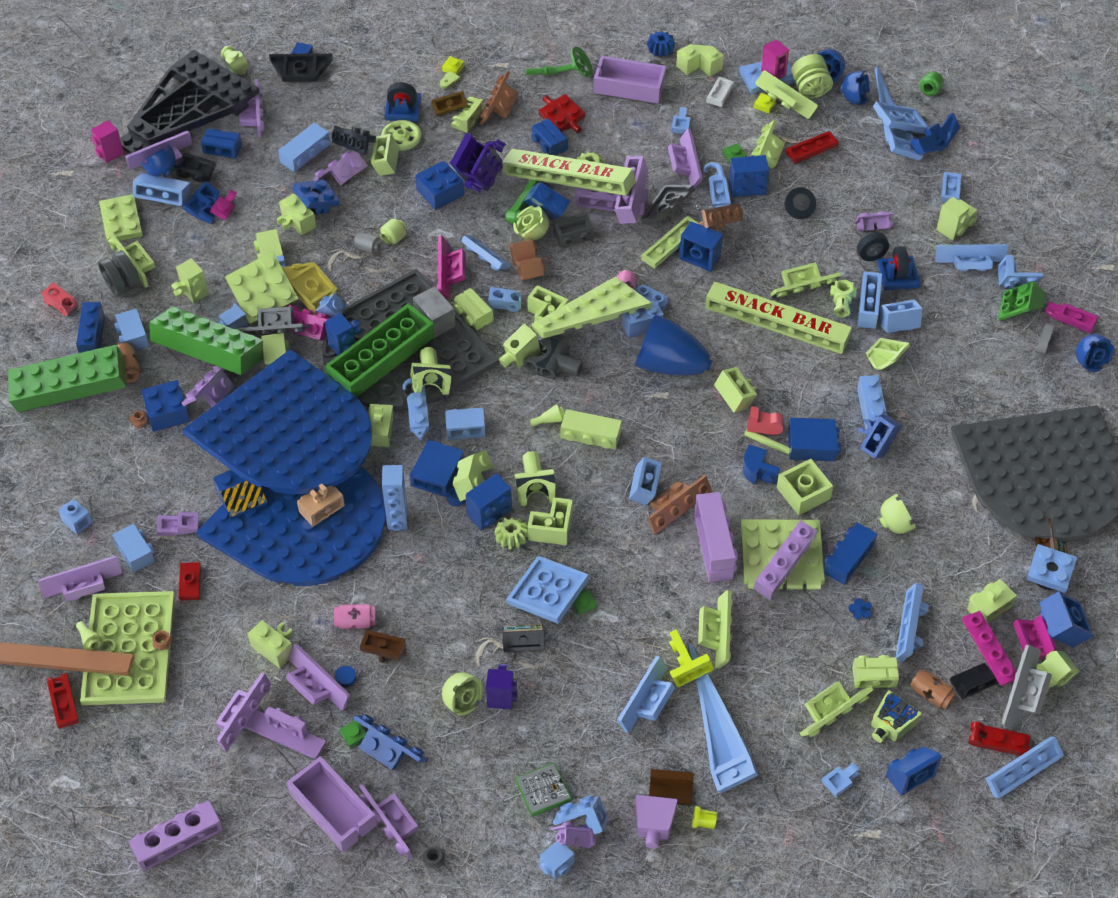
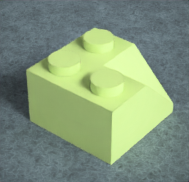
(804, 487)

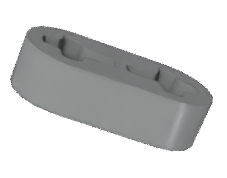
(1045, 338)

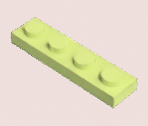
(666, 245)

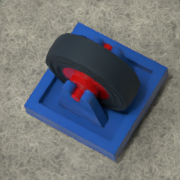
(402, 103)
(898, 271)

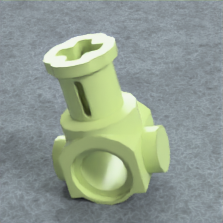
(234, 60)
(842, 296)

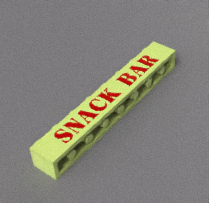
(569, 172)
(778, 317)

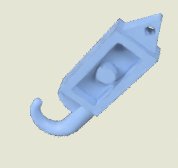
(417, 411)

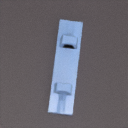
(912, 610)

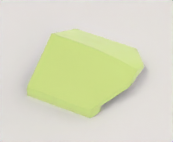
(886, 352)

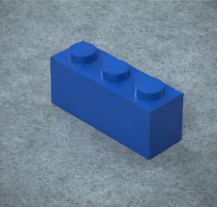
(90, 327)
(849, 553)

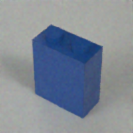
(549, 200)
(813, 439)
(436, 468)

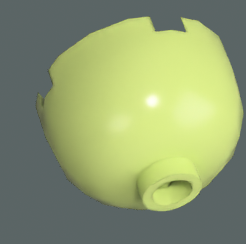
(532, 223)
(895, 516)
(462, 692)

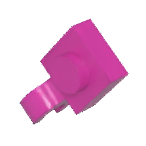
(224, 207)

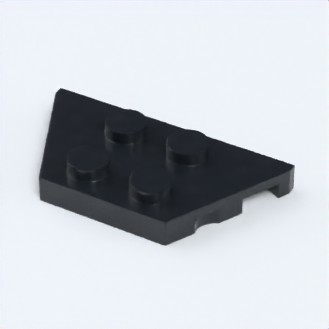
(300, 66)

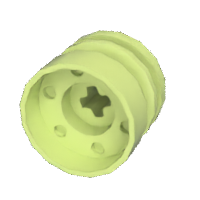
(812, 76)

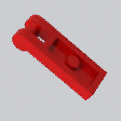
(62, 701)
(998, 739)

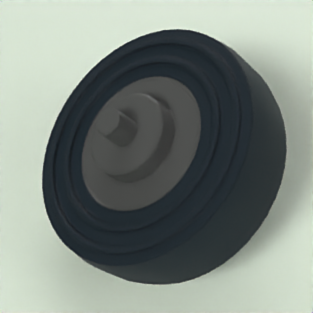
(800, 203)
(873, 246)

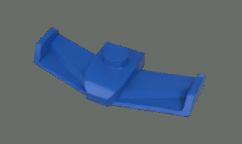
(937, 137)

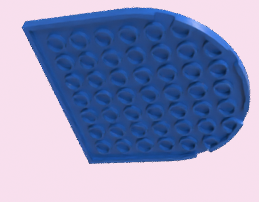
(287, 429)
(288, 549)

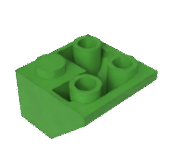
(1021, 300)

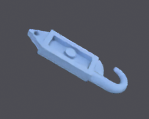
(718, 186)

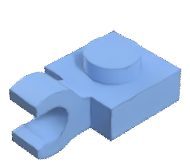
(681, 122)
(839, 781)

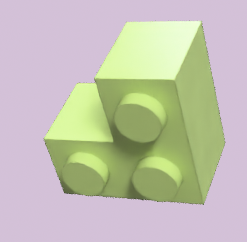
(956, 218)
(543, 302)
(551, 527)

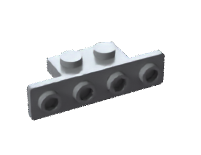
(1028, 688)

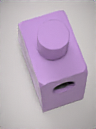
(654, 818)

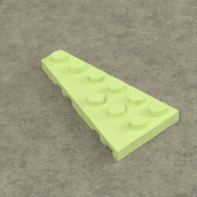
(592, 307)

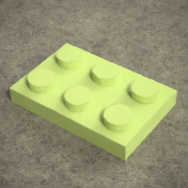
(121, 217)

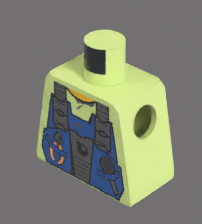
(894, 718)

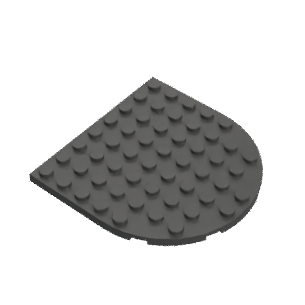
(456, 347)
(1044, 469)

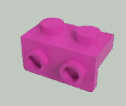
(1035, 634)

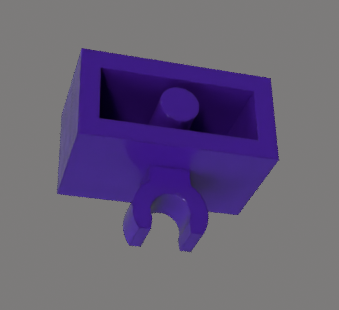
(501, 688)

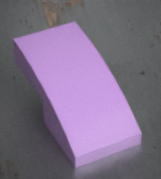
(177, 525)

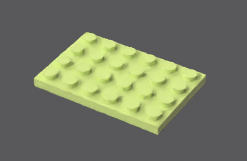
(128, 627)

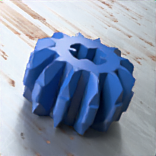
(661, 44)

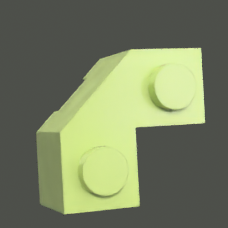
(700, 56)
(471, 472)
(1059, 666)

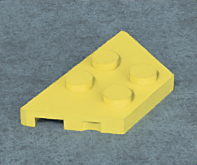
(309, 283)

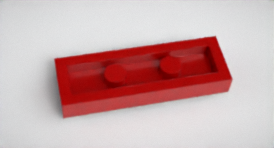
(812, 147)

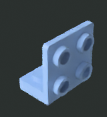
(1010, 279)
(589, 805)

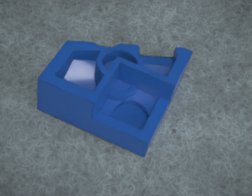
(201, 203)

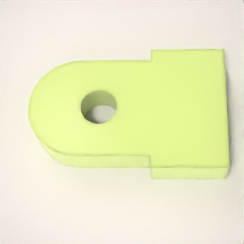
(449, 79)

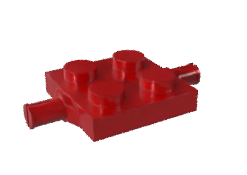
(563, 113)

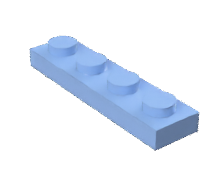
(1024, 767)

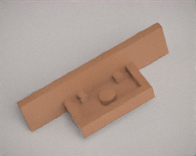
(501, 100)
(718, 217)
(675, 502)

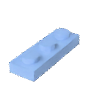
(485, 253)

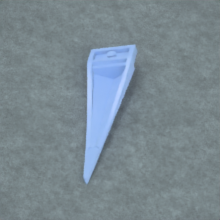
(897, 139)
(728, 753)

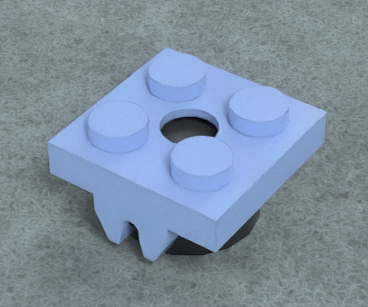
(1051, 569)

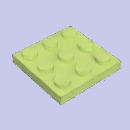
(261, 286)

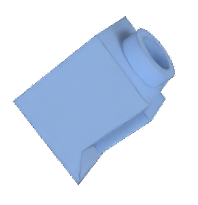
(233, 318)

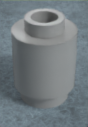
(368, 243)

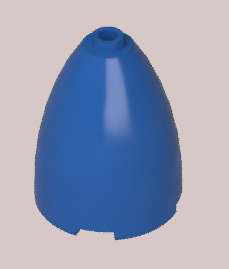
(672, 350)

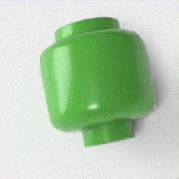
(931, 83)

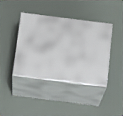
(436, 309)

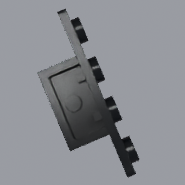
(353, 139)

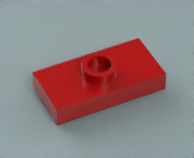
(189, 581)

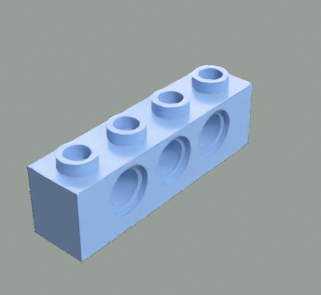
(395, 497)

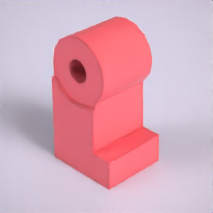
(59, 299)
(764, 422)

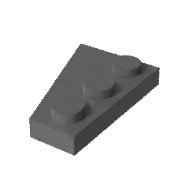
(665, 202)

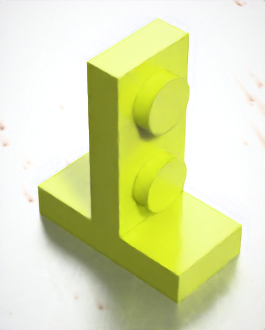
(688, 669)

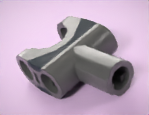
(553, 359)

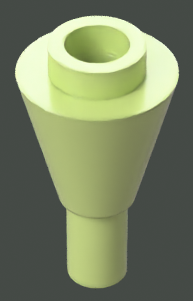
(552, 415)
(90, 639)

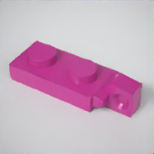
(1072, 316)

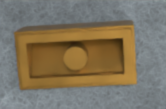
(449, 103)

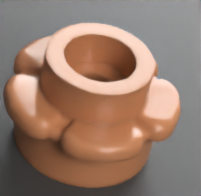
(139, 422)
(159, 636)

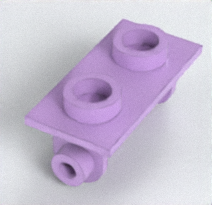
(866, 221)
(569, 833)

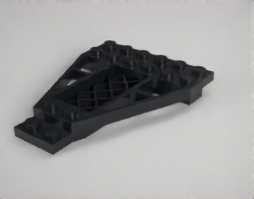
(198, 77)

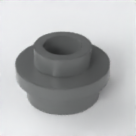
(433, 851)

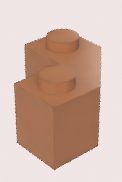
(524, 257)

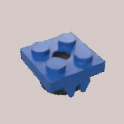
(316, 195)

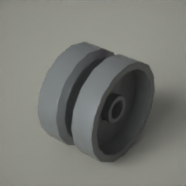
(119, 273)

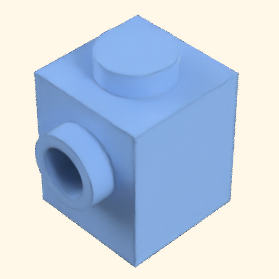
(331, 305)
(75, 516)
(556, 860)

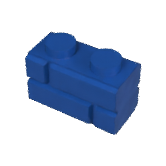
(549, 137)
(221, 143)

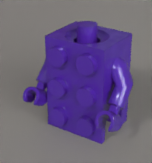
(478, 162)

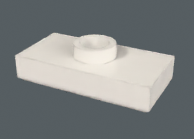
(720, 91)

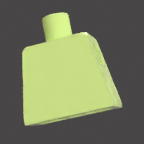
(519, 346)

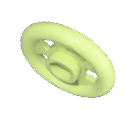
(402, 134)

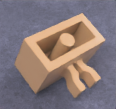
(320, 504)

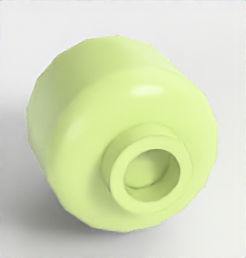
(393, 231)

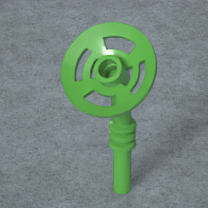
(578, 63)

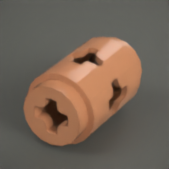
(131, 362)
(942, 693)

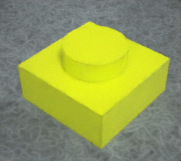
(453, 64)
(764, 103)

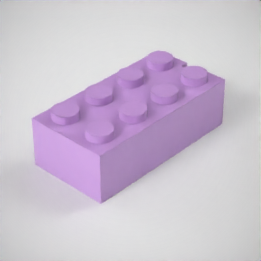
(629, 79)
(715, 537)
(331, 804)

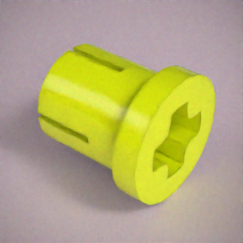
(703, 818)

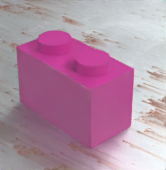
(775, 59)
(106, 141)

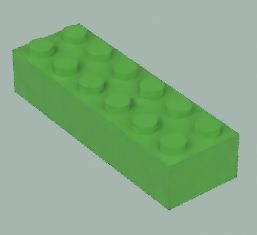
(206, 340)
(381, 350)
(67, 378)

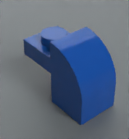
(756, 468)

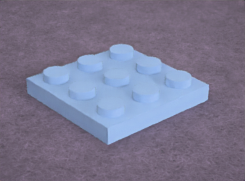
(548, 589)

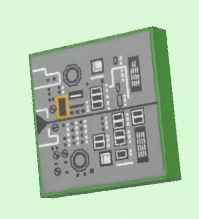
(543, 789)

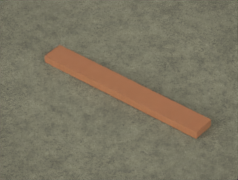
(66, 659)

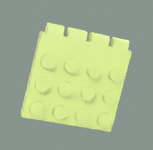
(763, 539)

